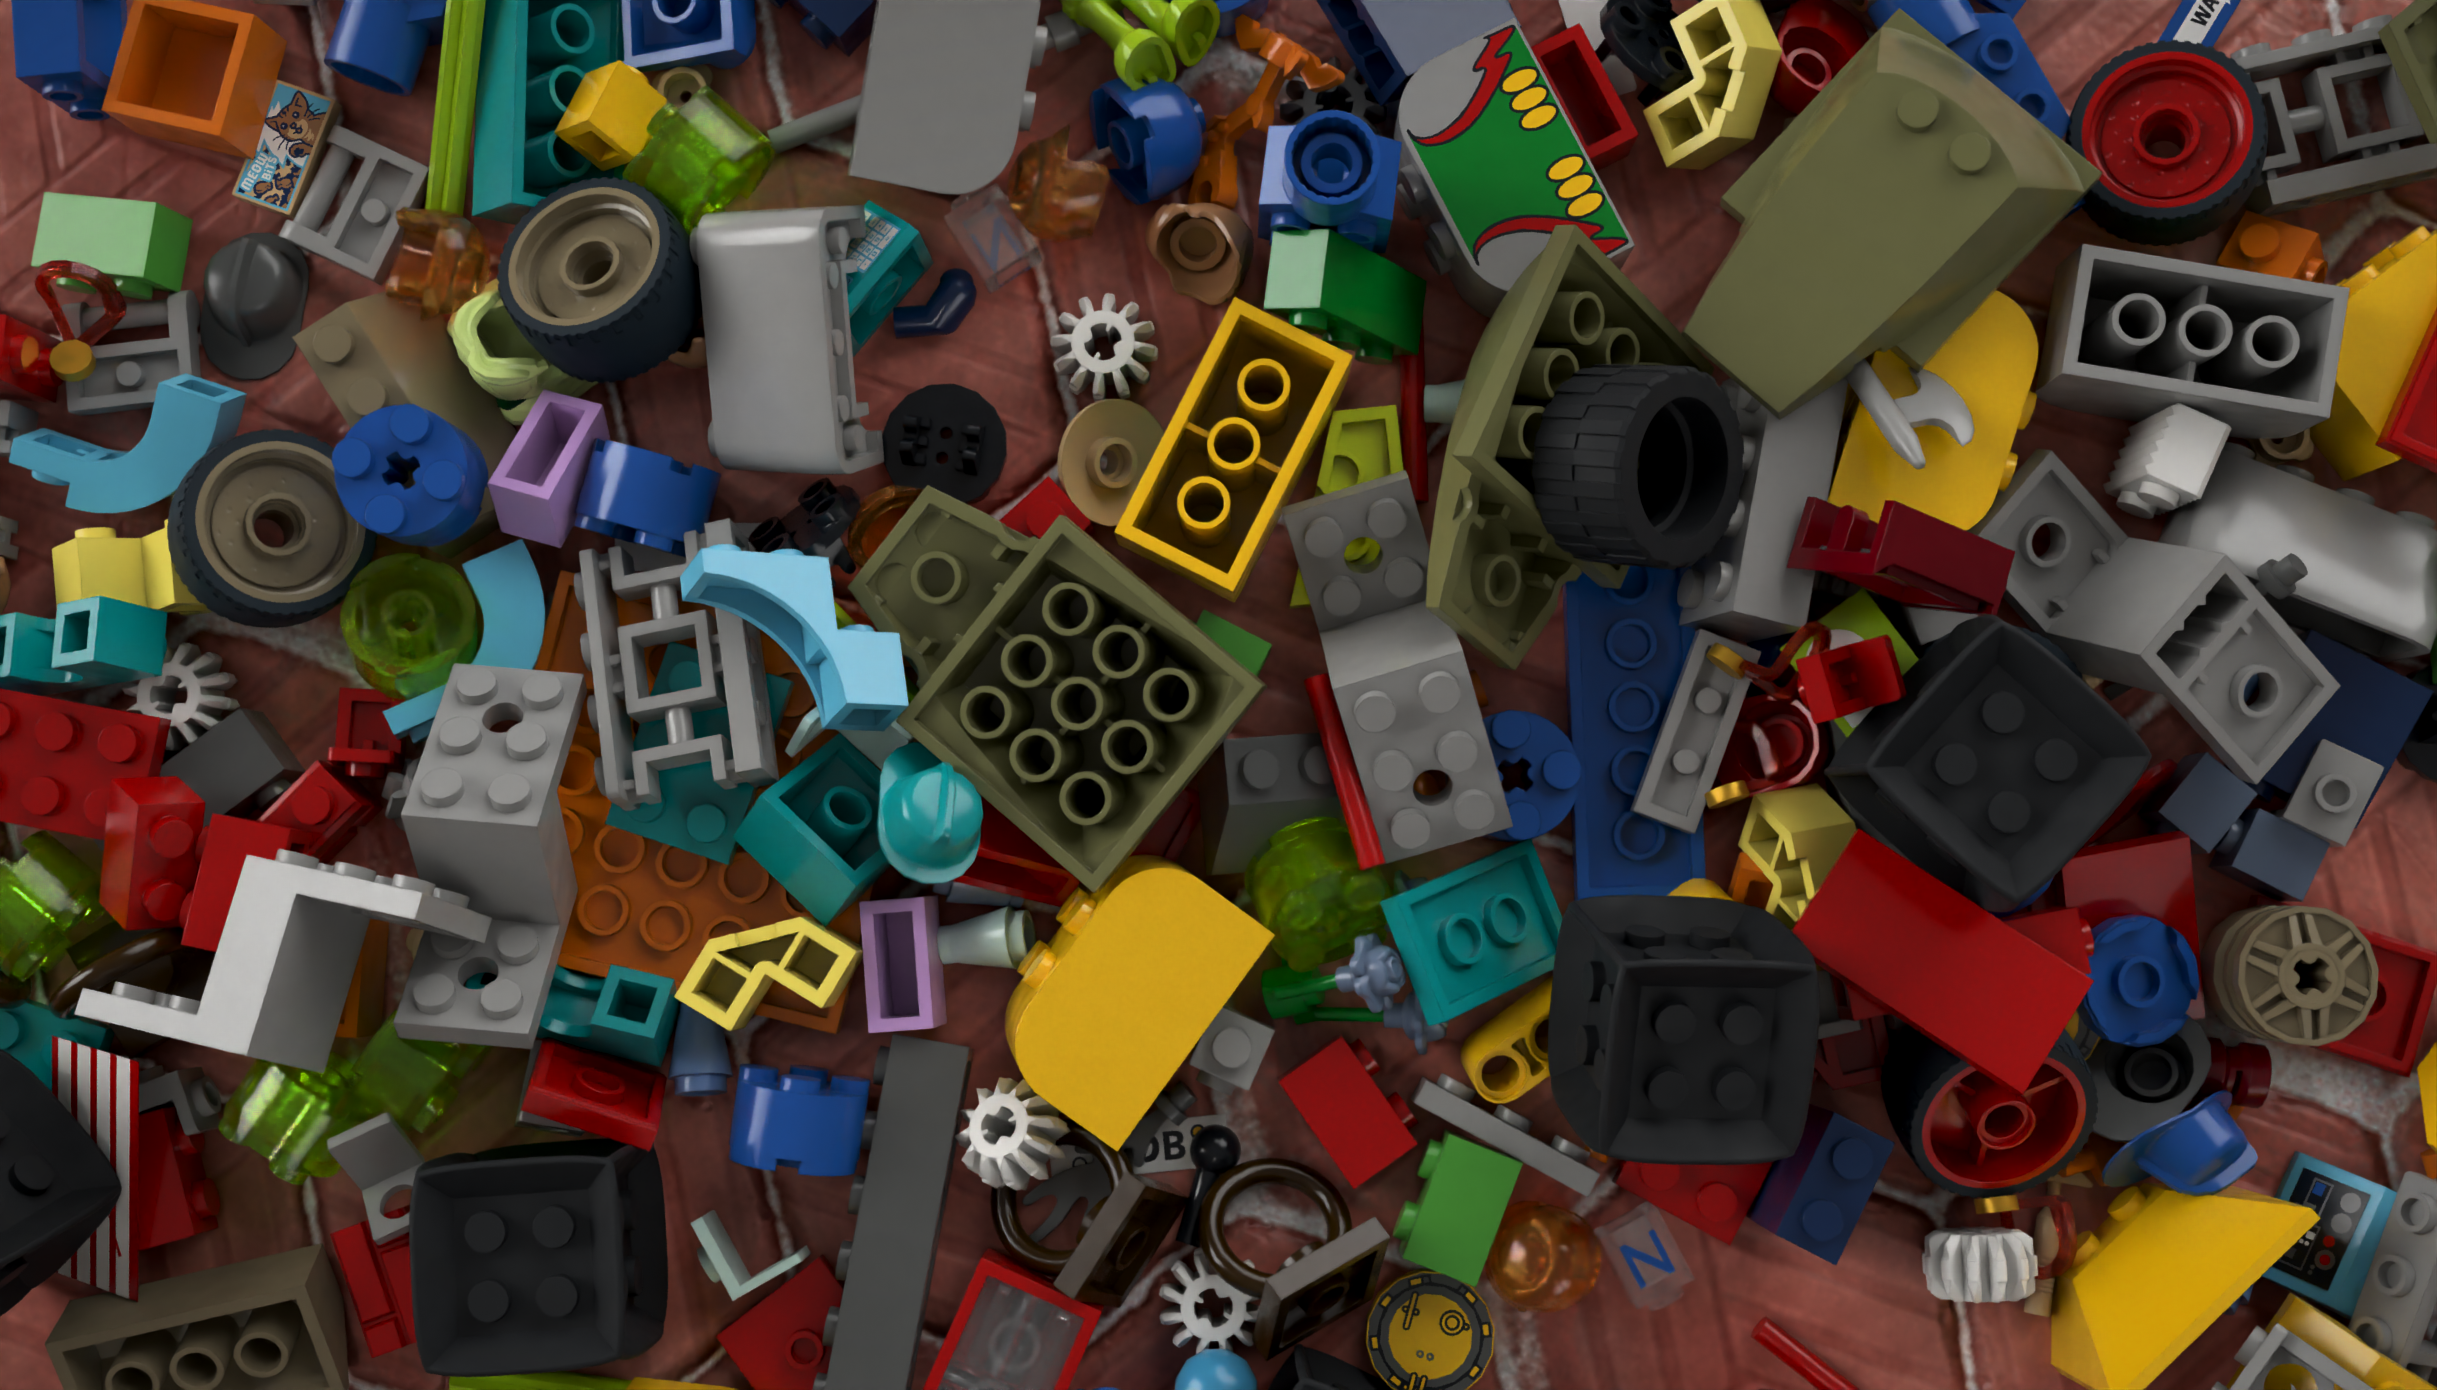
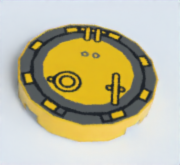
(1429, 1333)

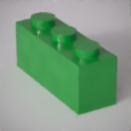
(1345, 294)

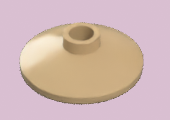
(1128, 439)

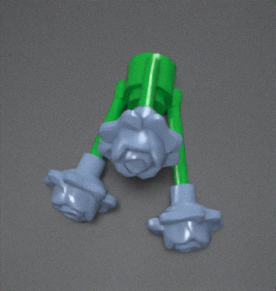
(1373, 974)

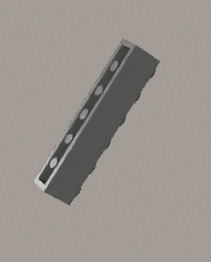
(899, 1215)

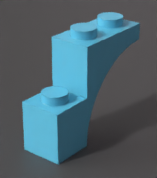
(790, 597)

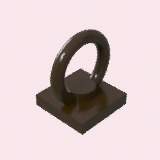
(137, 958)
(1114, 1236)
(1315, 1281)

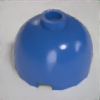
(1151, 135)

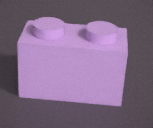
(545, 468)
(902, 964)

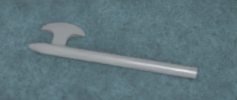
(1933, 405)

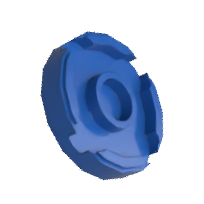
(2140, 981)

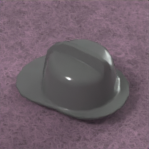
(253, 305)
(2148, 1082)

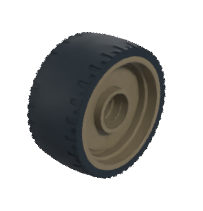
(601, 280)
(275, 479)

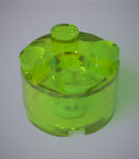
(701, 157)
(403, 591)
(1315, 894)
(42, 903)
(412, 1075)
(292, 1114)

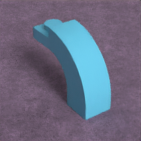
(184, 425)
(513, 629)

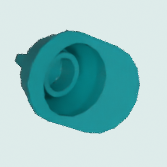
(927, 816)

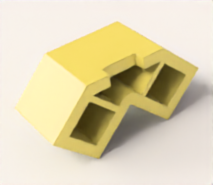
(1733, 69)
(123, 570)
(1795, 843)
(741, 966)

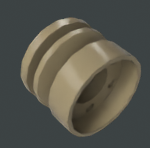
(2253, 981)

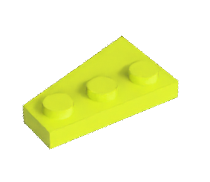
(1358, 449)

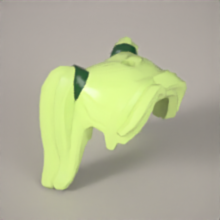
(504, 359)

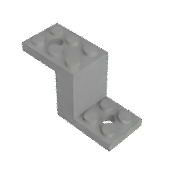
(2156, 618)
(1396, 669)
(493, 829)
(287, 959)

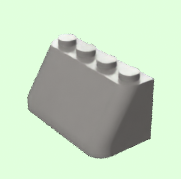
(2366, 567)

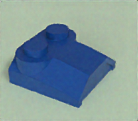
(687, 33)

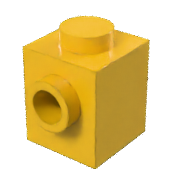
(610, 115)

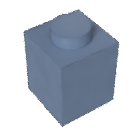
(2199, 800)
(2269, 855)

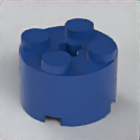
(375, 465)
(644, 496)
(1549, 772)
(798, 1120)

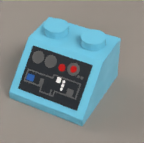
(2337, 1251)

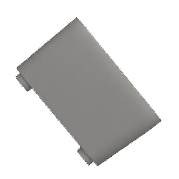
(782, 340)

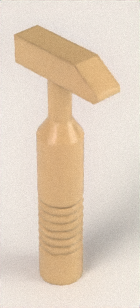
(2047, 1245)

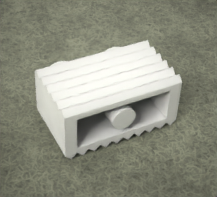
(2166, 461)

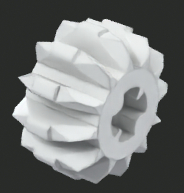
(1080, 345)
(205, 690)
(1008, 1158)
(1980, 1264)
(1201, 1321)

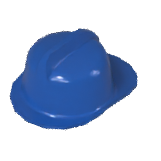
(2190, 1153)

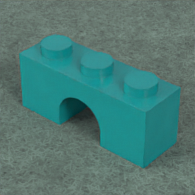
(85, 647)
(621, 1015)

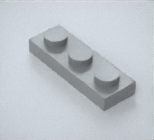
(1692, 737)
(1506, 1132)

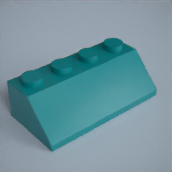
(526, 79)

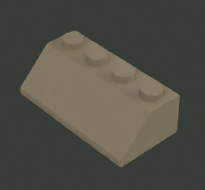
(383, 356)
(219, 1328)

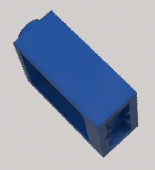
(69, 50)

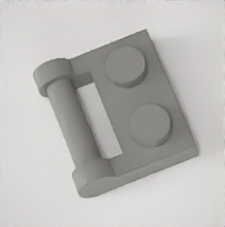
(365, 228)
(130, 371)

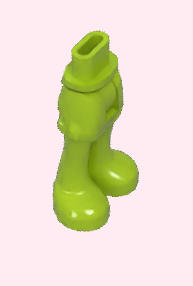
(1175, 28)

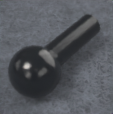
(1213, 1153)

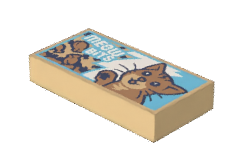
(287, 150)

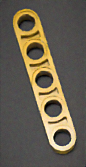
(1514, 1031)

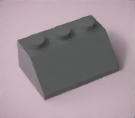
(1256, 790)

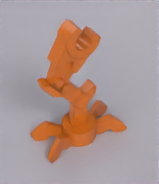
(1217, 171)

